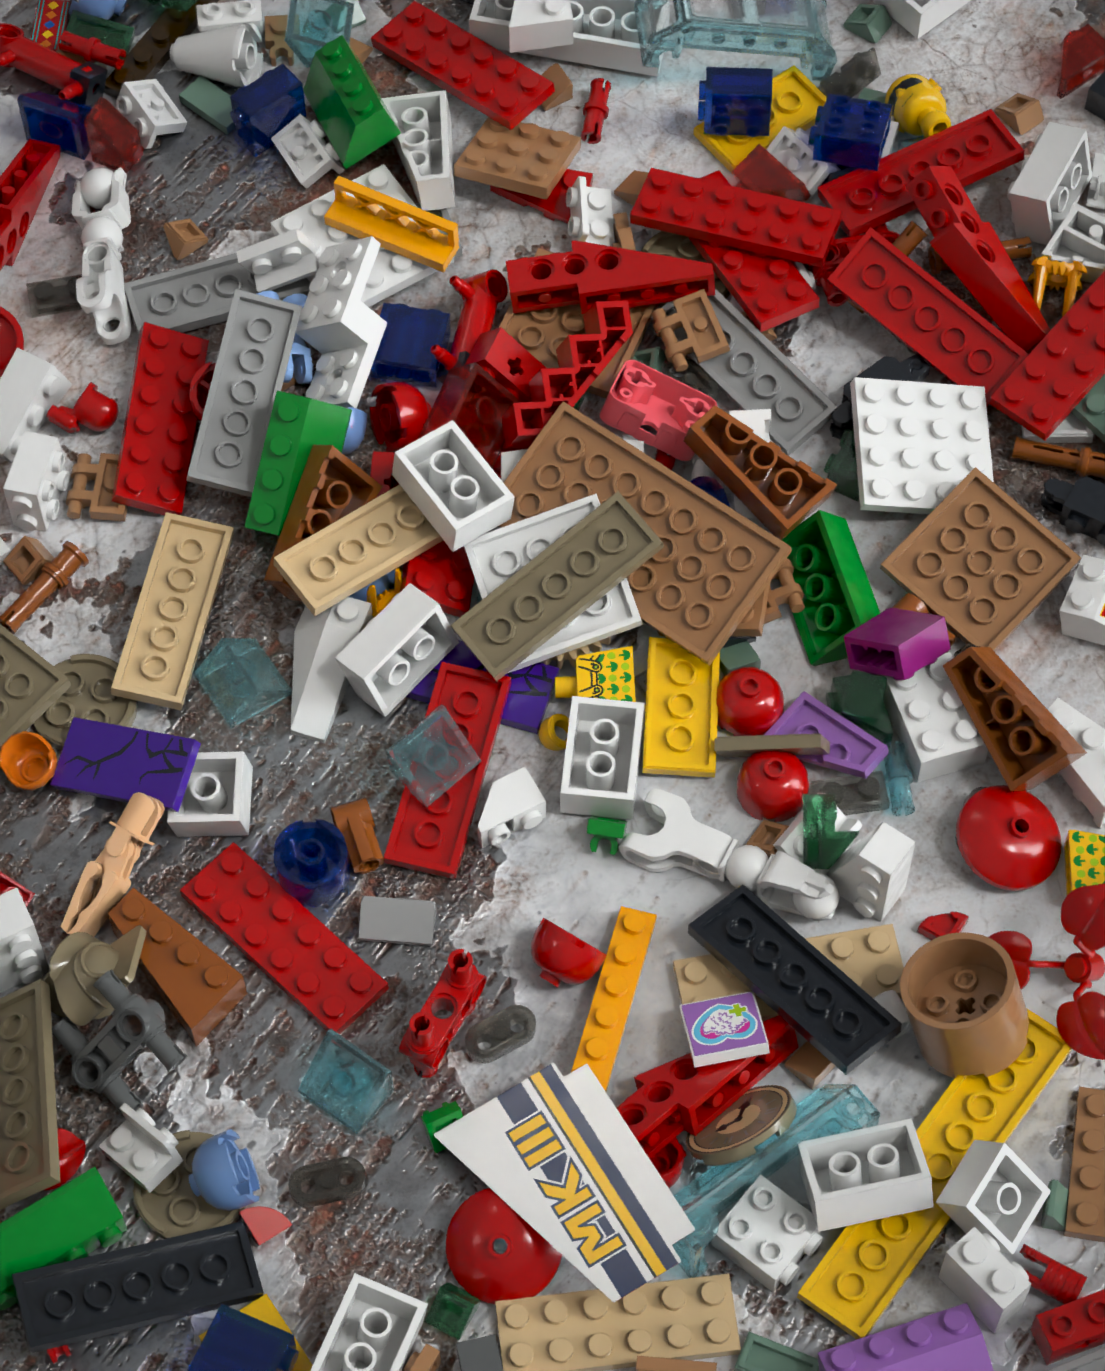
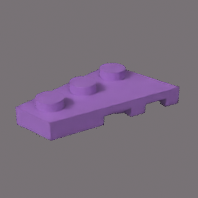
(850, 747)

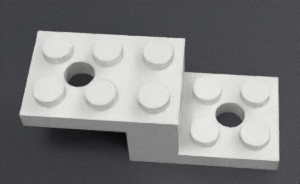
(341, 324)

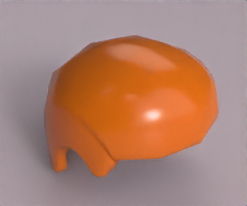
(28, 760)

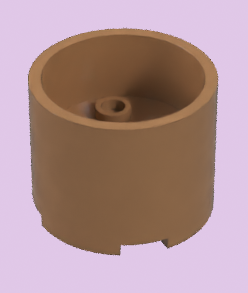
(965, 1005)

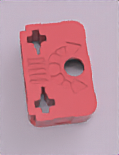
(656, 400)

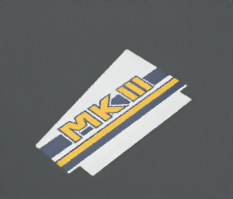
(575, 1177)

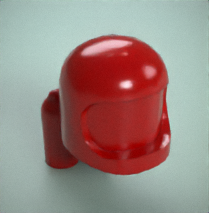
(91, 410)

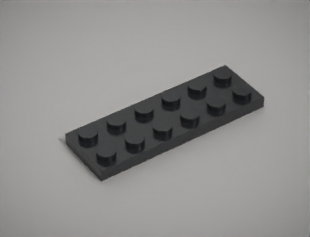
(795, 979)
(136, 1286)

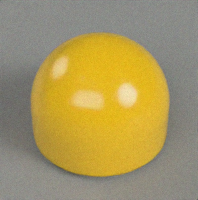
(547, 732)

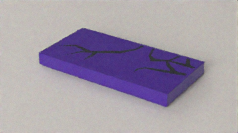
(527, 695)
(124, 760)

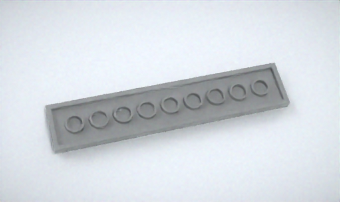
(203, 292)

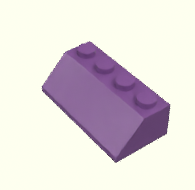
(931, 1343)

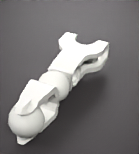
(102, 278)
(686, 843)

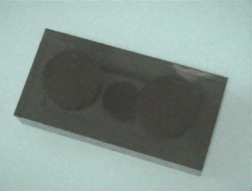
(53, 296)
(855, 793)

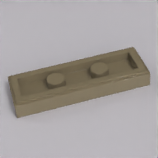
(793, 743)

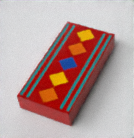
(50, 22)

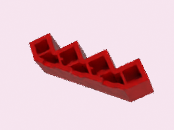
(579, 362)

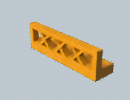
(391, 226)

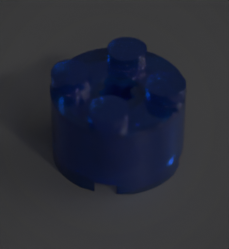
(312, 861)

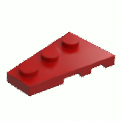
(555, 205)

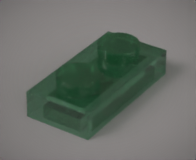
(107, 31)

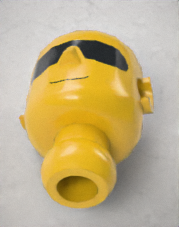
(918, 105)

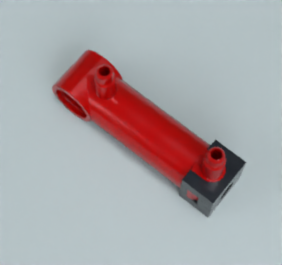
(77, 81)
(480, 297)

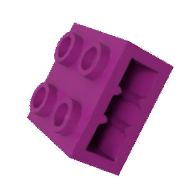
(897, 643)

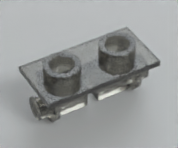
(854, 75)

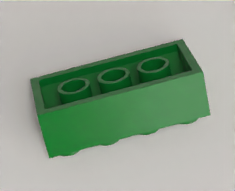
(347, 103)
(291, 432)
(833, 586)
(58, 1229)

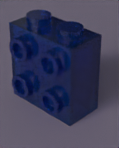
(736, 101)
(266, 108)
(851, 131)
(407, 343)
(244, 1344)

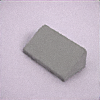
(397, 920)

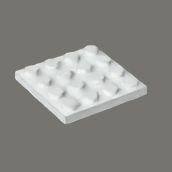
(390, 270)
(916, 441)
(508, 549)

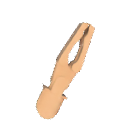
(107, 878)

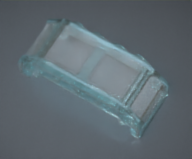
(738, 26)

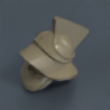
(80, 962)

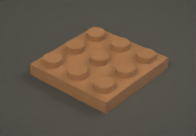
(518, 159)

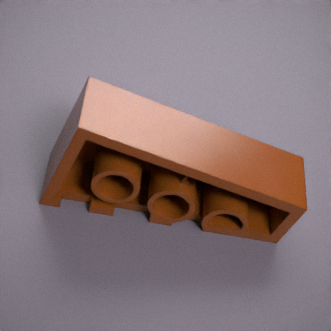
(757, 472)
(326, 492)
(1011, 720)
(180, 968)

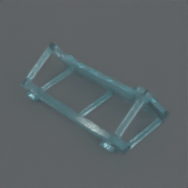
(722, 1185)

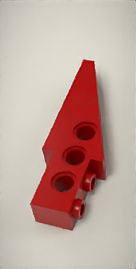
(21, 193)
(977, 255)
(603, 274)
(690, 1098)

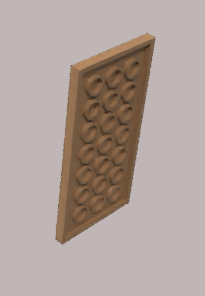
(711, 554)

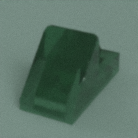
(820, 840)

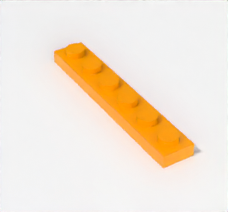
(615, 993)

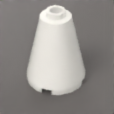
(221, 54)

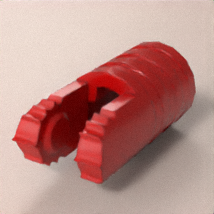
(1058, 1279)

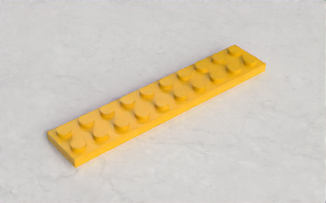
(878, 1256)

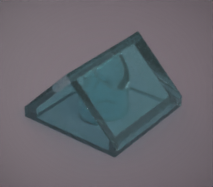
(315, 24)
(241, 679)
(432, 756)
(346, 1082)

